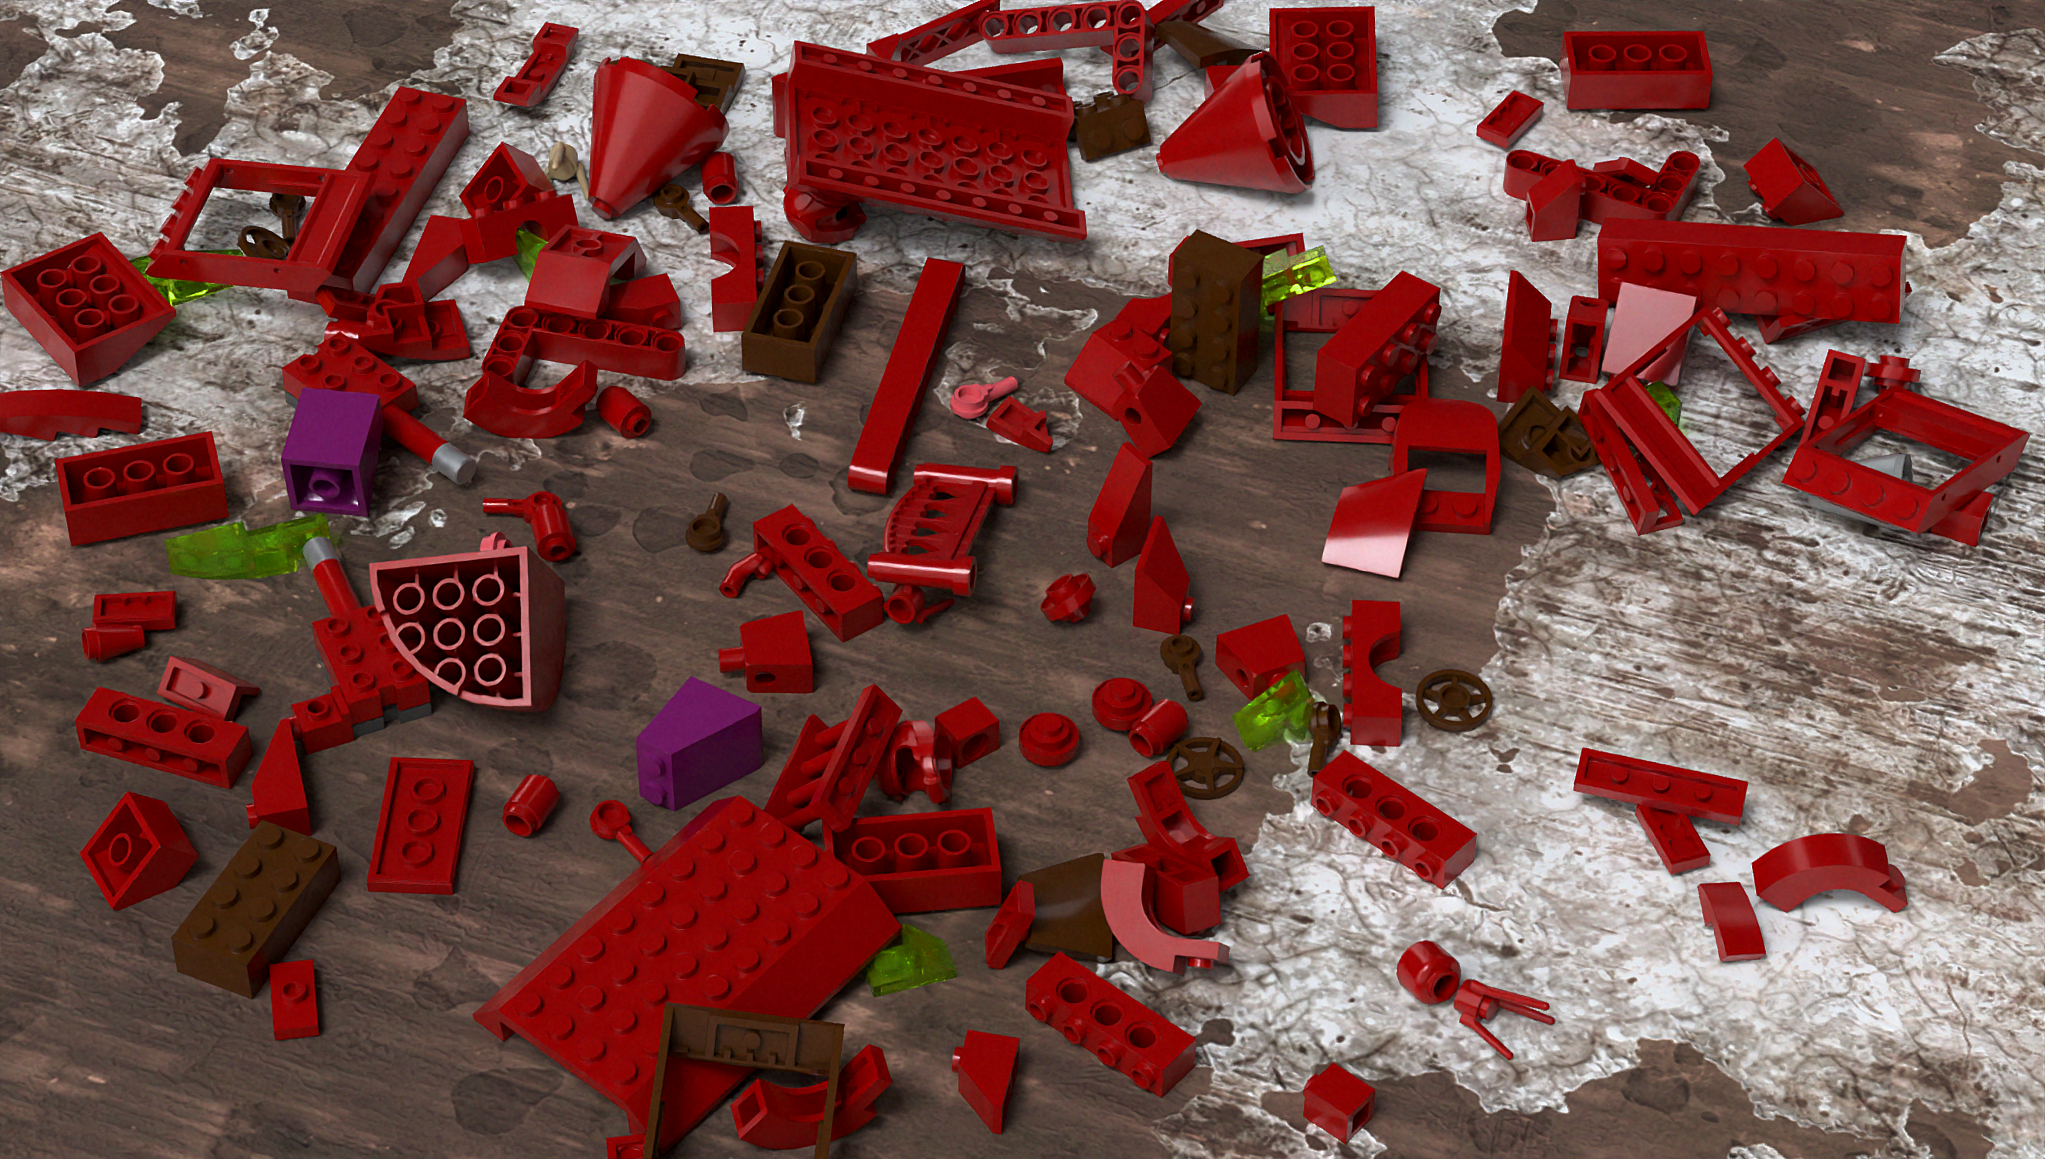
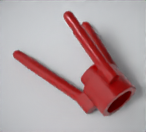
(908, 604)
(1481, 1002)

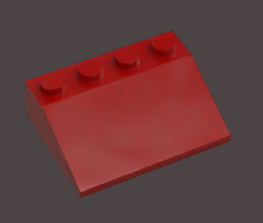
(1328, 62)
(86, 306)

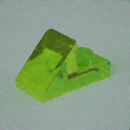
(1280, 707)
(915, 963)

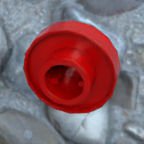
(1891, 372)
(1068, 598)
(1120, 703)
(1048, 739)

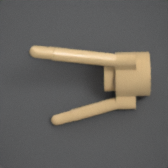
(564, 164)

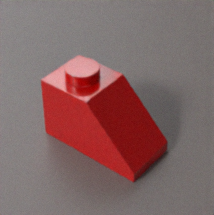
(987, 1074)

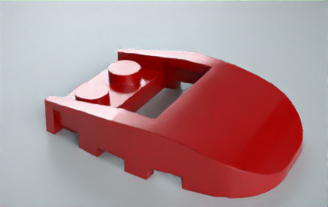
(1457, 428)

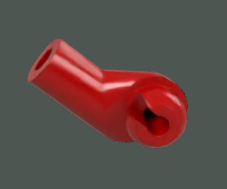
(739, 571)

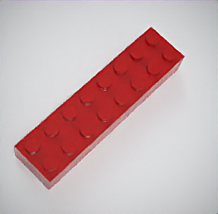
(409, 156)
(1758, 268)

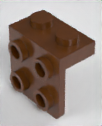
(1109, 124)

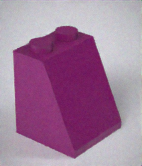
(333, 451)
(698, 745)

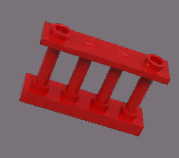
(834, 764)

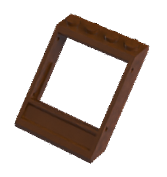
(750, 1042)

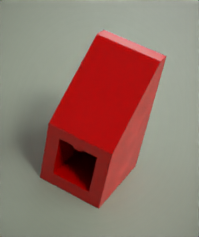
(1555, 204)

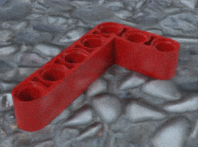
(1082, 34)
(1609, 195)
(563, 339)

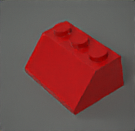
(1526, 341)

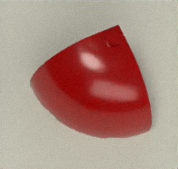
(478, 624)

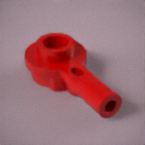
(520, 507)
(613, 821)

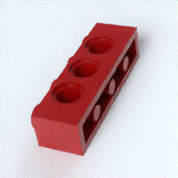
(819, 573)
(164, 737)
(1393, 819)
(1110, 1024)

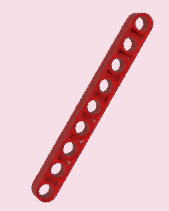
(906, 377)

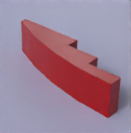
(76, 412)

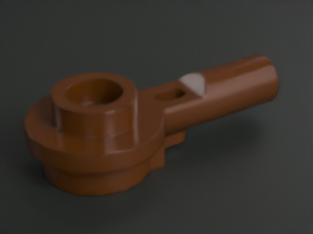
(674, 203)
(287, 208)
(705, 530)
(1180, 656)
(1325, 726)

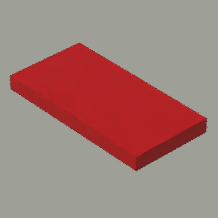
(421, 826)

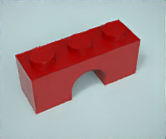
(492, 233)

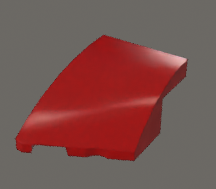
(413, 329)
(1375, 524)

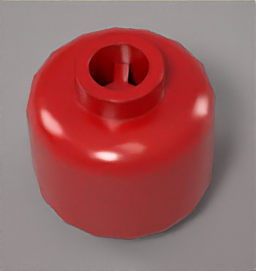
(1429, 972)

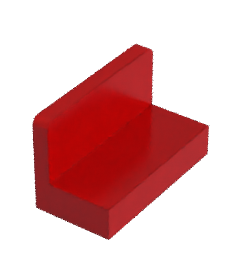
(203, 687)

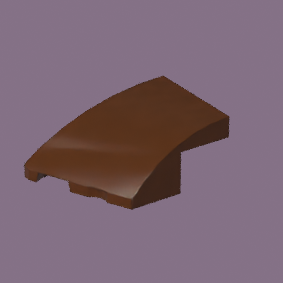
(1204, 46)
(712, 78)
(1544, 437)
(1070, 910)

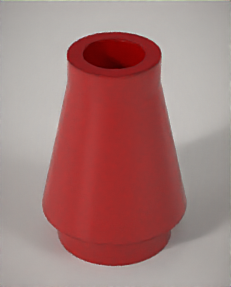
(110, 640)

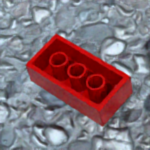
(1635, 70)
(1376, 349)
(141, 488)
(923, 858)

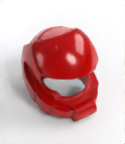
(815, 216)
(916, 761)

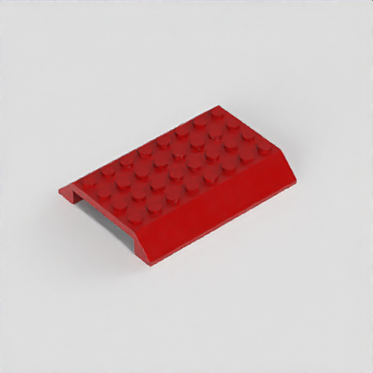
(930, 142)
(714, 919)

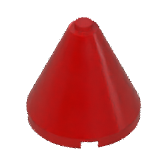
(644, 133)
(1243, 135)

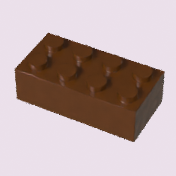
(799, 311)
(1215, 312)
(256, 909)

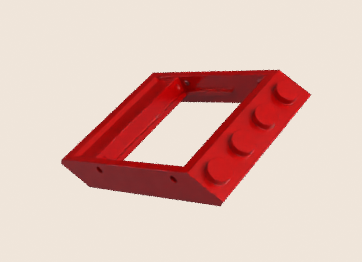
(315, 250)
(1293, 409)
(1663, 441)
(1891, 500)

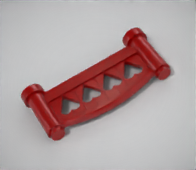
(948, 559)

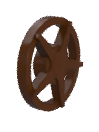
(266, 245)
(1453, 700)
(1206, 767)

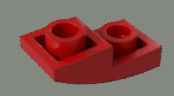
(1733, 921)

